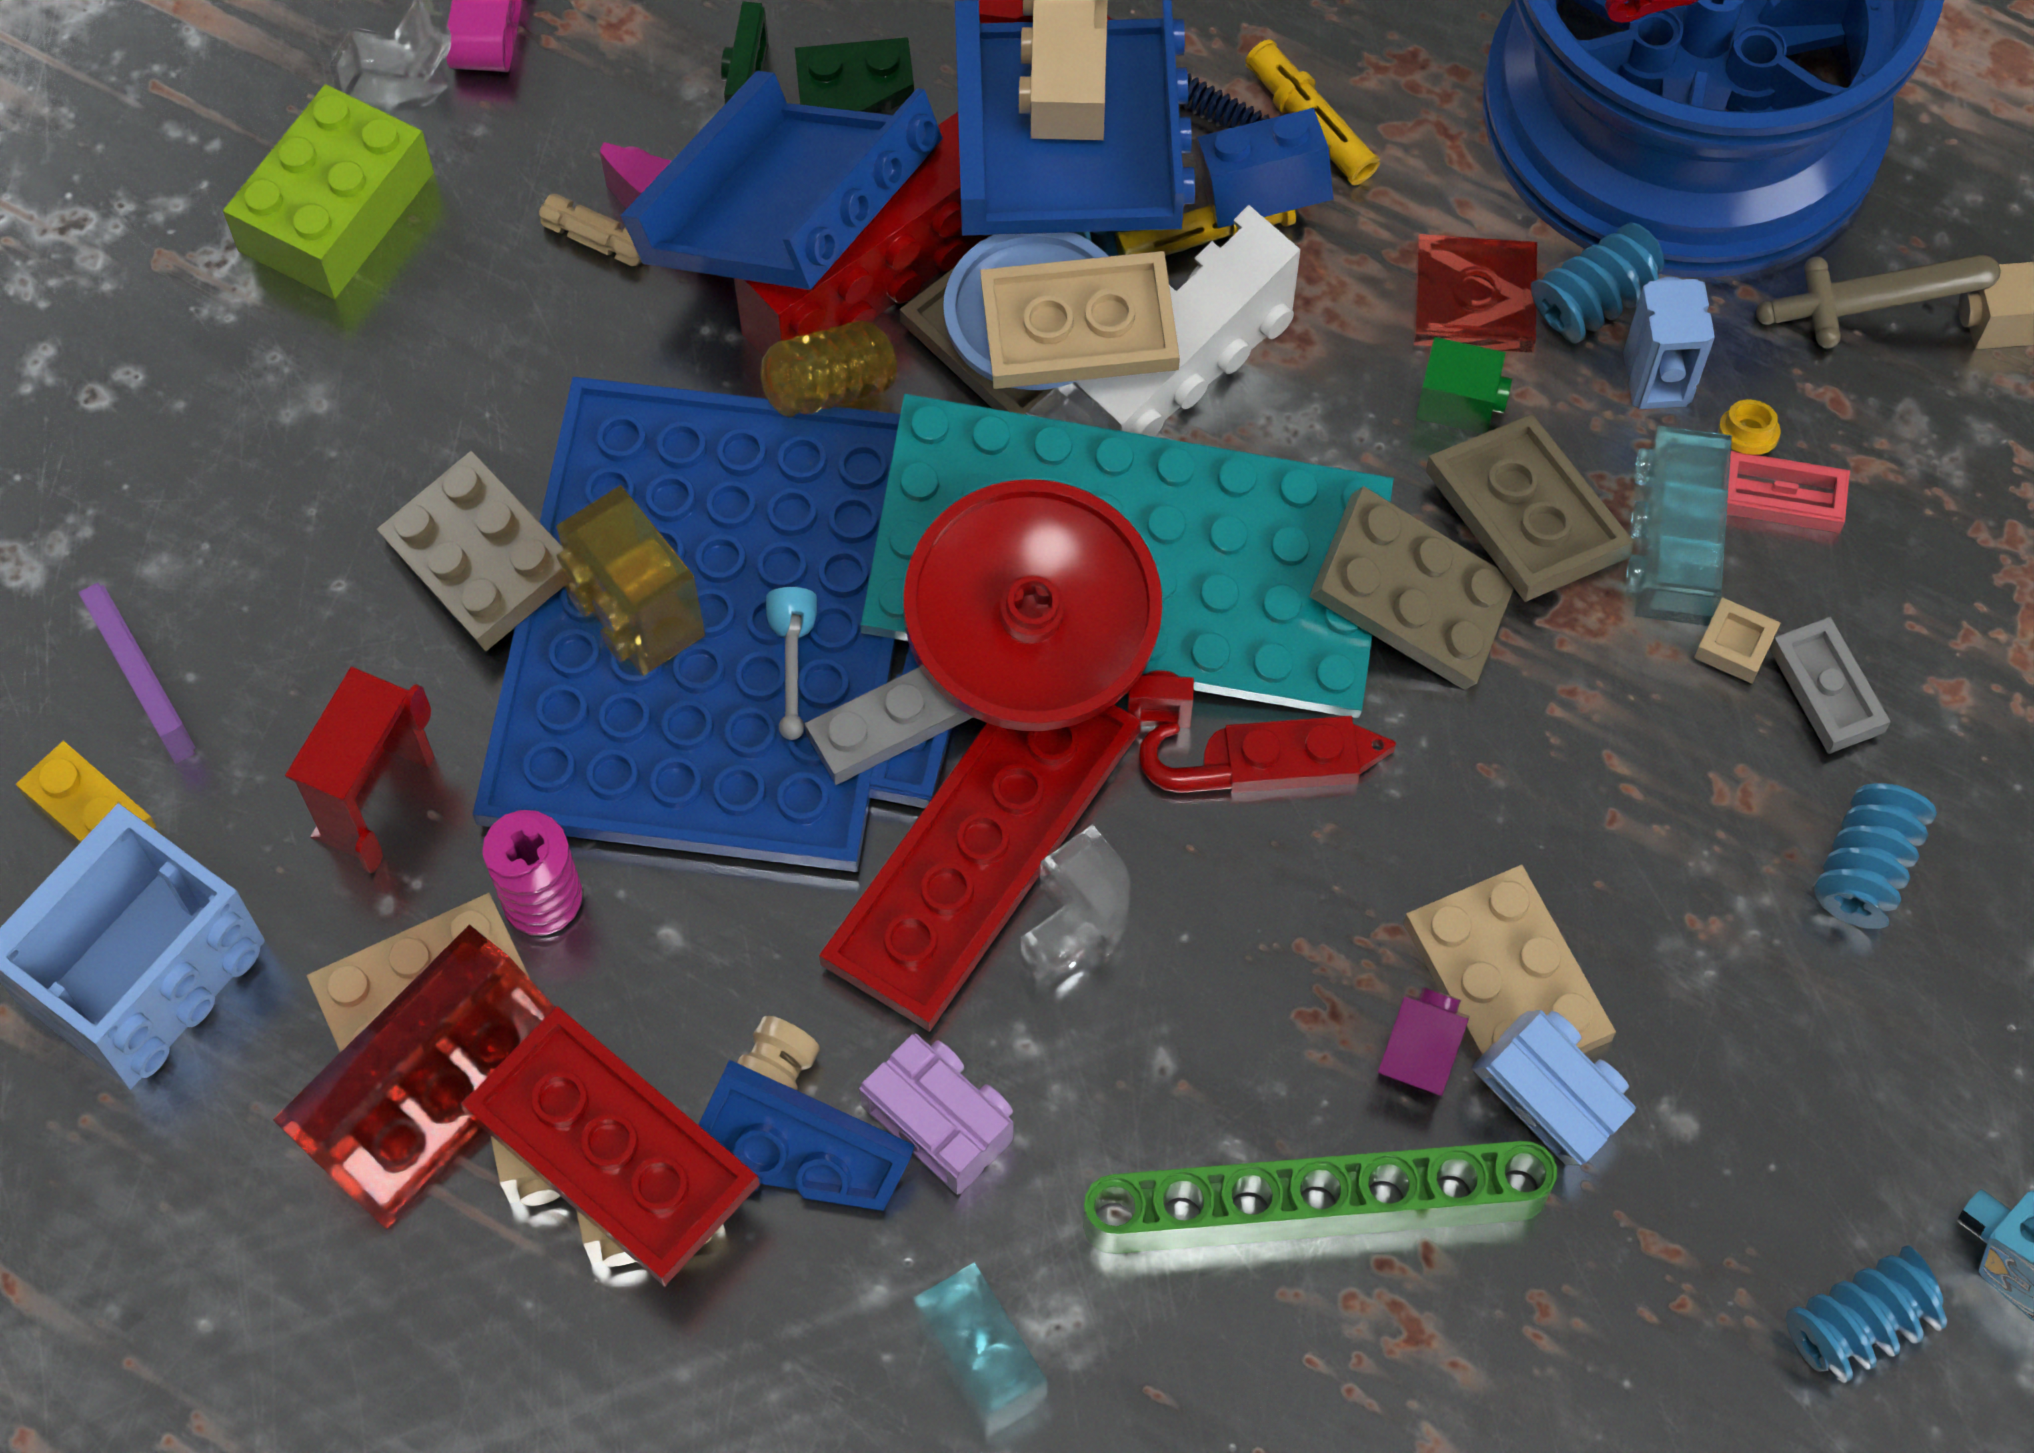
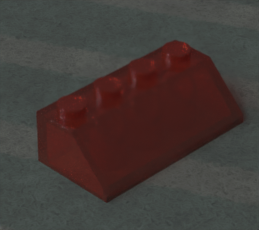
(391, 1101)

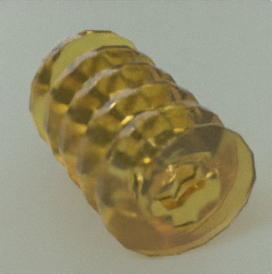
(828, 368)

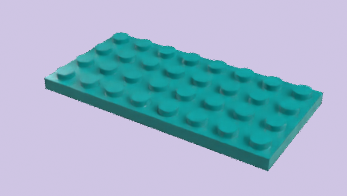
(1226, 528)

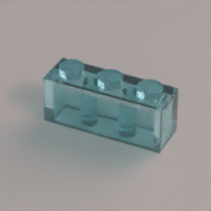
(1680, 525)

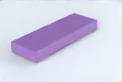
(138, 672)

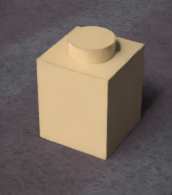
(2003, 312)

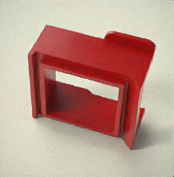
(343, 750)

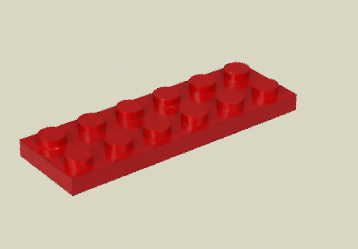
(972, 861)

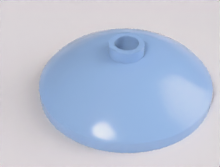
(963, 294)

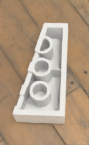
(1219, 316)

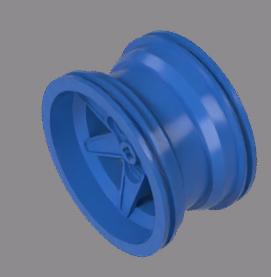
(1644, 135)

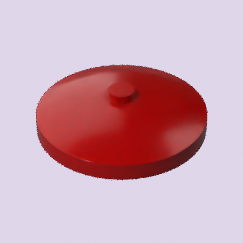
(1032, 605)

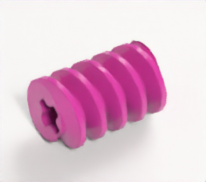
(533, 872)

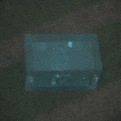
(981, 1349)

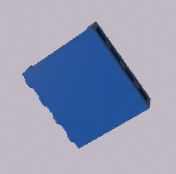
(1066, 184)
(777, 186)

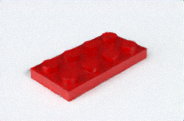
(611, 1145)

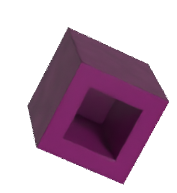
(1425, 1040)

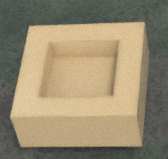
(1737, 640)

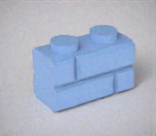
(1668, 343)
(1556, 1086)

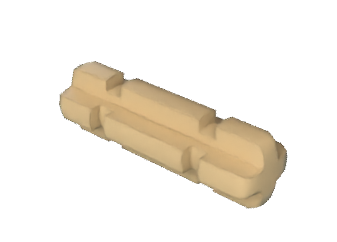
(588, 228)

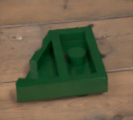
(855, 75)

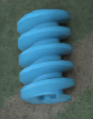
(1598, 282)
(1873, 854)
(1867, 1314)

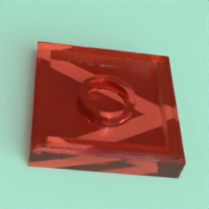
(1475, 292)

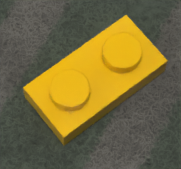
(74, 792)

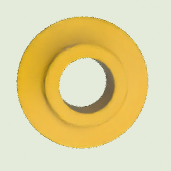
(1752, 427)

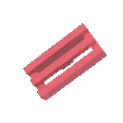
(1784, 499)

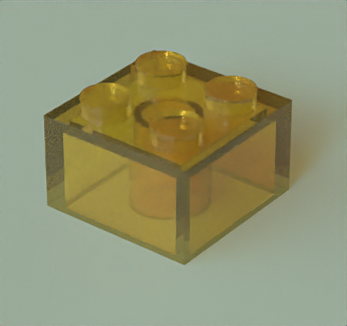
(629, 581)

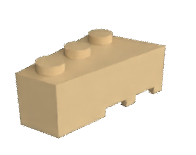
(1067, 68)

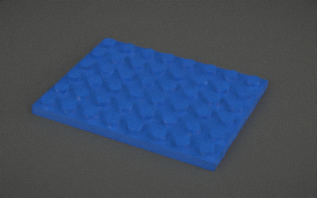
(697, 742)

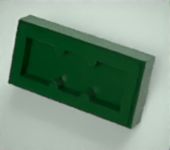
(748, 50)

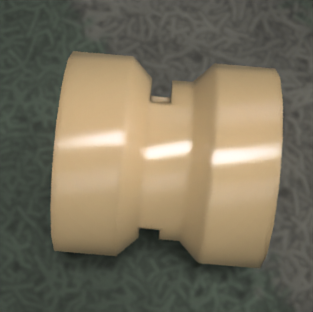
(780, 1051)

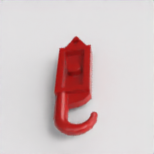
(1270, 756)

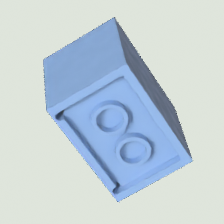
(126, 946)

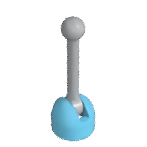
(791, 615)

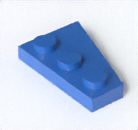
(803, 1141)

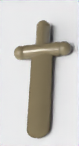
(1831, 300)

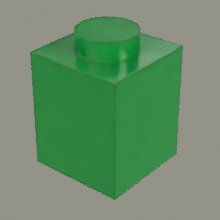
(1463, 386)

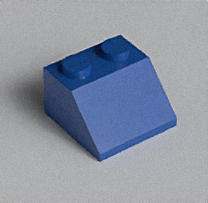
(1265, 165)

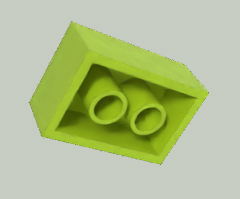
(329, 191)

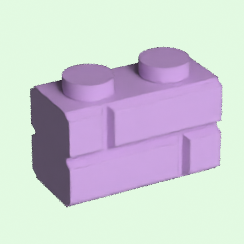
(939, 1111)

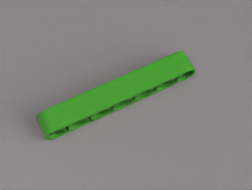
(1344, 1176)

